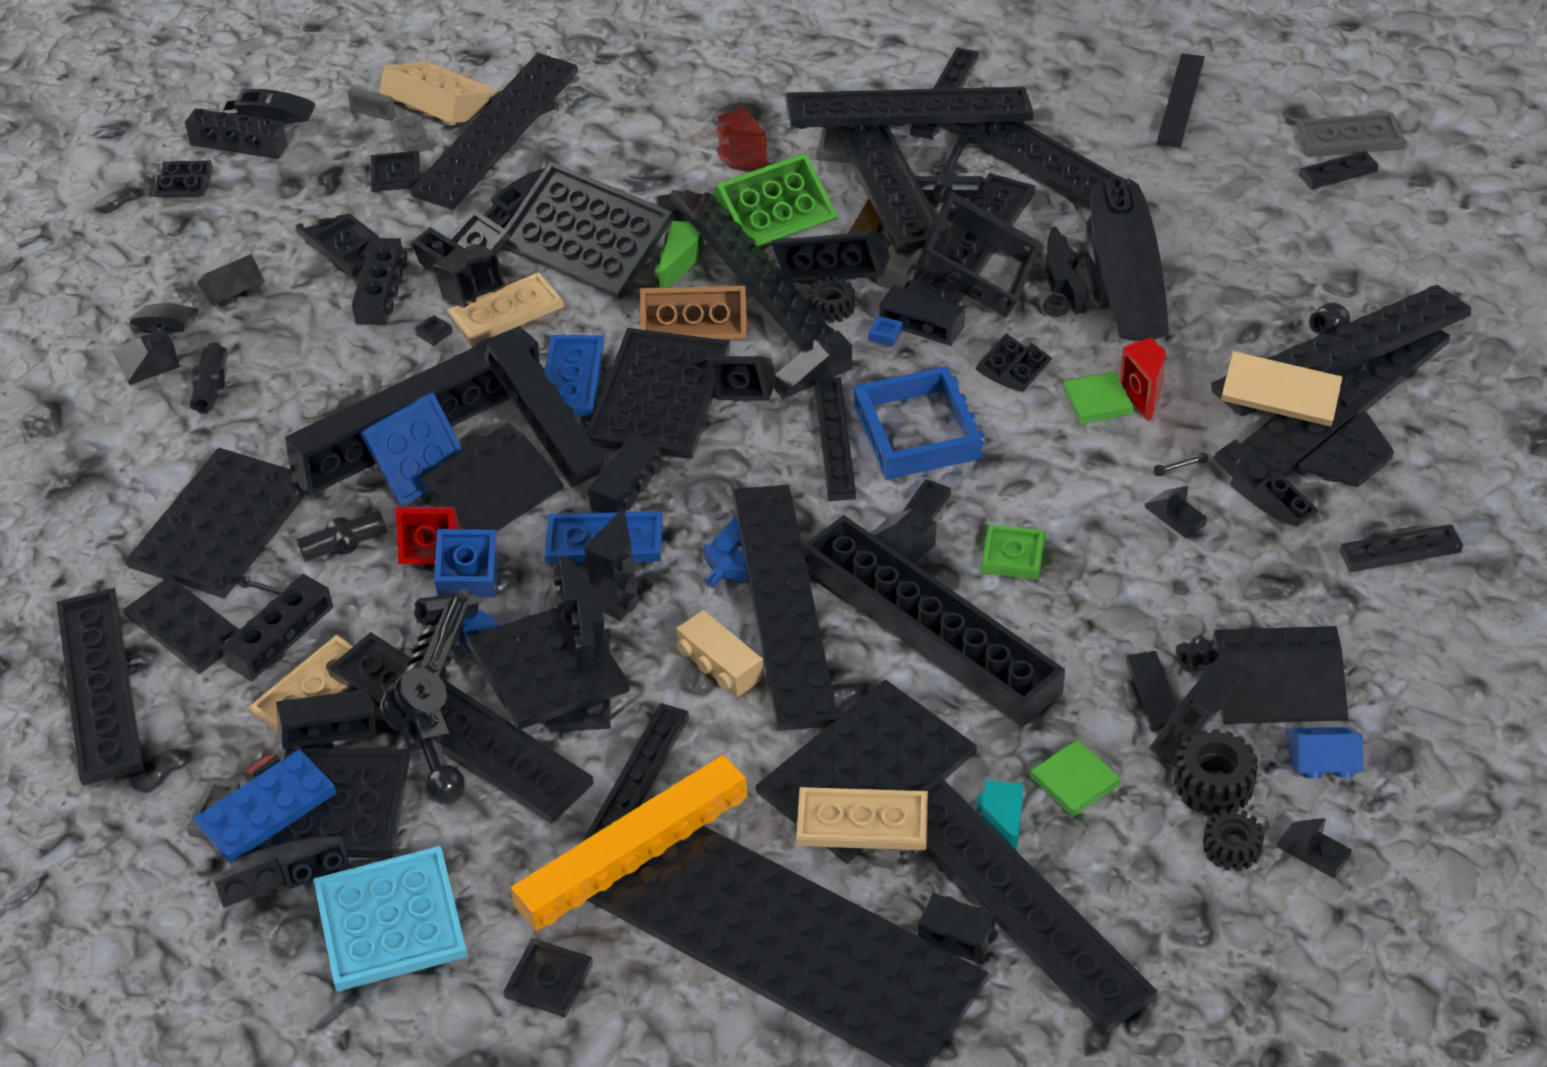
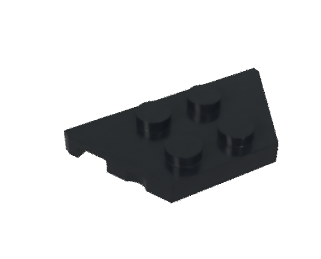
(341, 240)
(1350, 454)

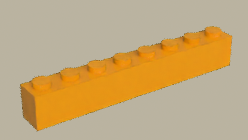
(629, 843)

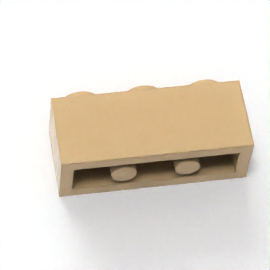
(719, 653)

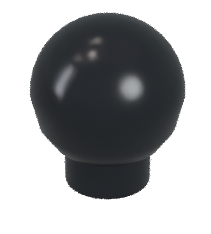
(1329, 317)

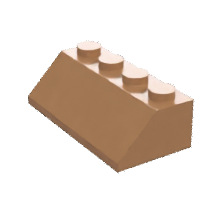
(696, 311)

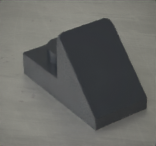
(1176, 512)
(1310, 845)

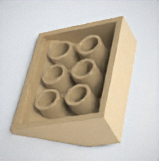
(435, 91)

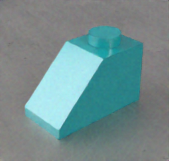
(1002, 808)

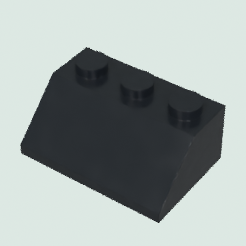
(612, 568)

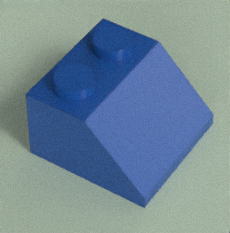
(466, 562)
(1326, 751)

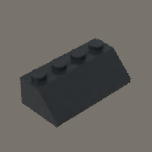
(832, 255)

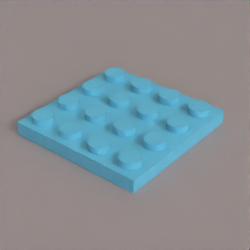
(389, 918)

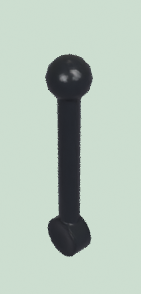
(1159, 470)
(246, 582)

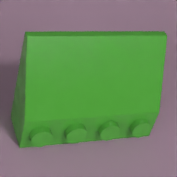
(777, 200)

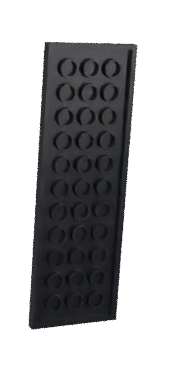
(800, 946)

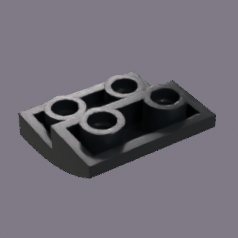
(183, 178)
(173, 316)
(1013, 363)

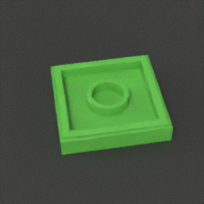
(1097, 397)
(1013, 551)
(1075, 778)

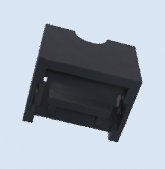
(469, 274)

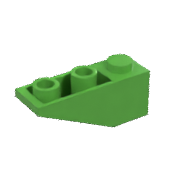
(680, 253)

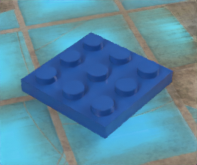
(411, 445)

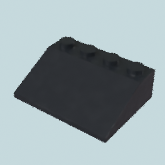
(492, 481)
(1289, 674)

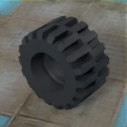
(1219, 753)

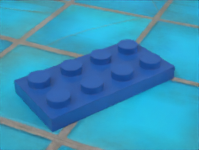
(575, 370)
(572, 532)
(264, 806)

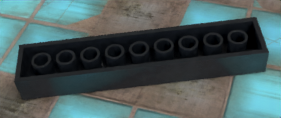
(334, 447)
(934, 620)

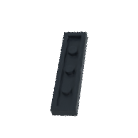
(1401, 548)

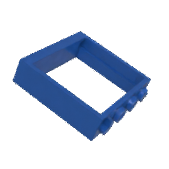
(922, 457)

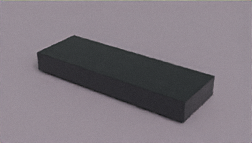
(1338, 170)
(1151, 688)

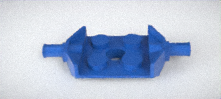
(724, 556)

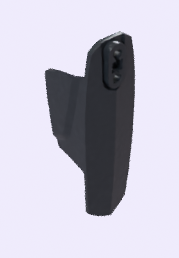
(1125, 260)

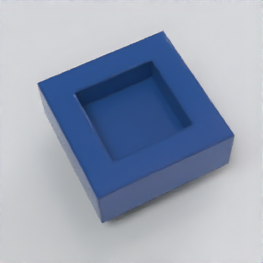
(885, 331)

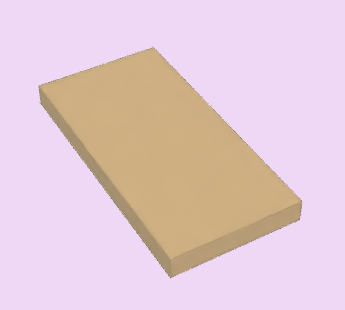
(505, 308)
(1281, 388)
(306, 680)
(862, 818)

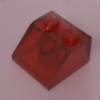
(741, 141)

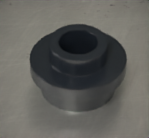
(1056, 305)

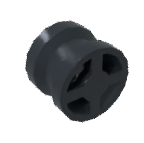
(1194, 653)

